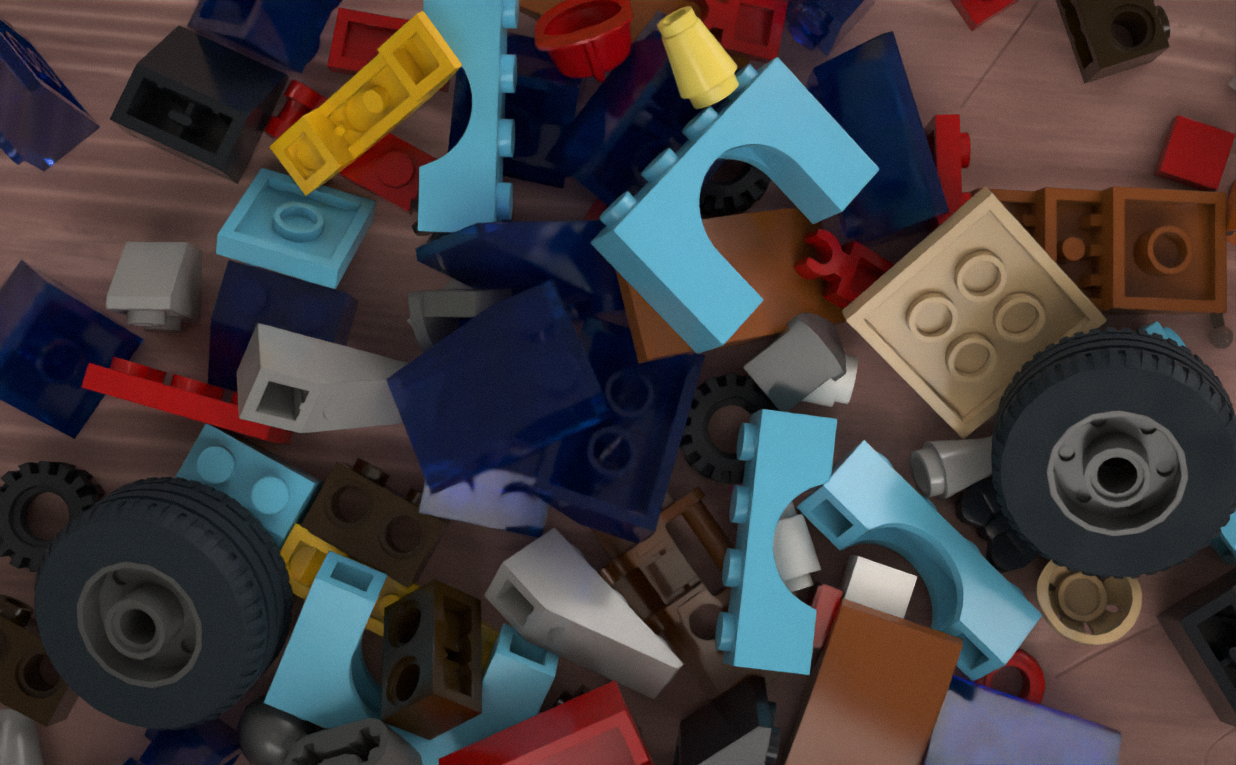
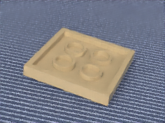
(970, 311)

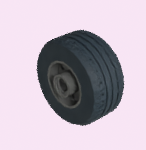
(1115, 453)
(163, 603)

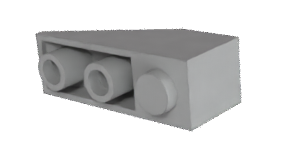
(313, 384)
(574, 613)

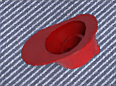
(586, 36)

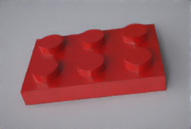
(183, 397)

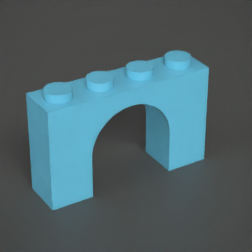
(659, 232)
(329, 683)

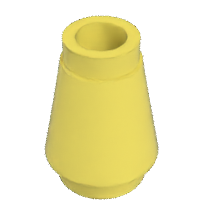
(697, 59)

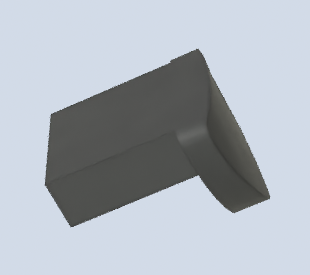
(439, 311)
(798, 360)

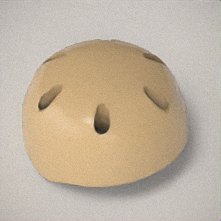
(1083, 600)

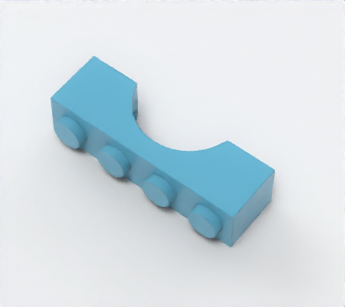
(468, 180)
(967, 594)
(764, 620)

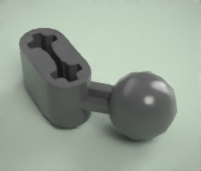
(281, 738)

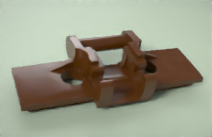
(667, 590)

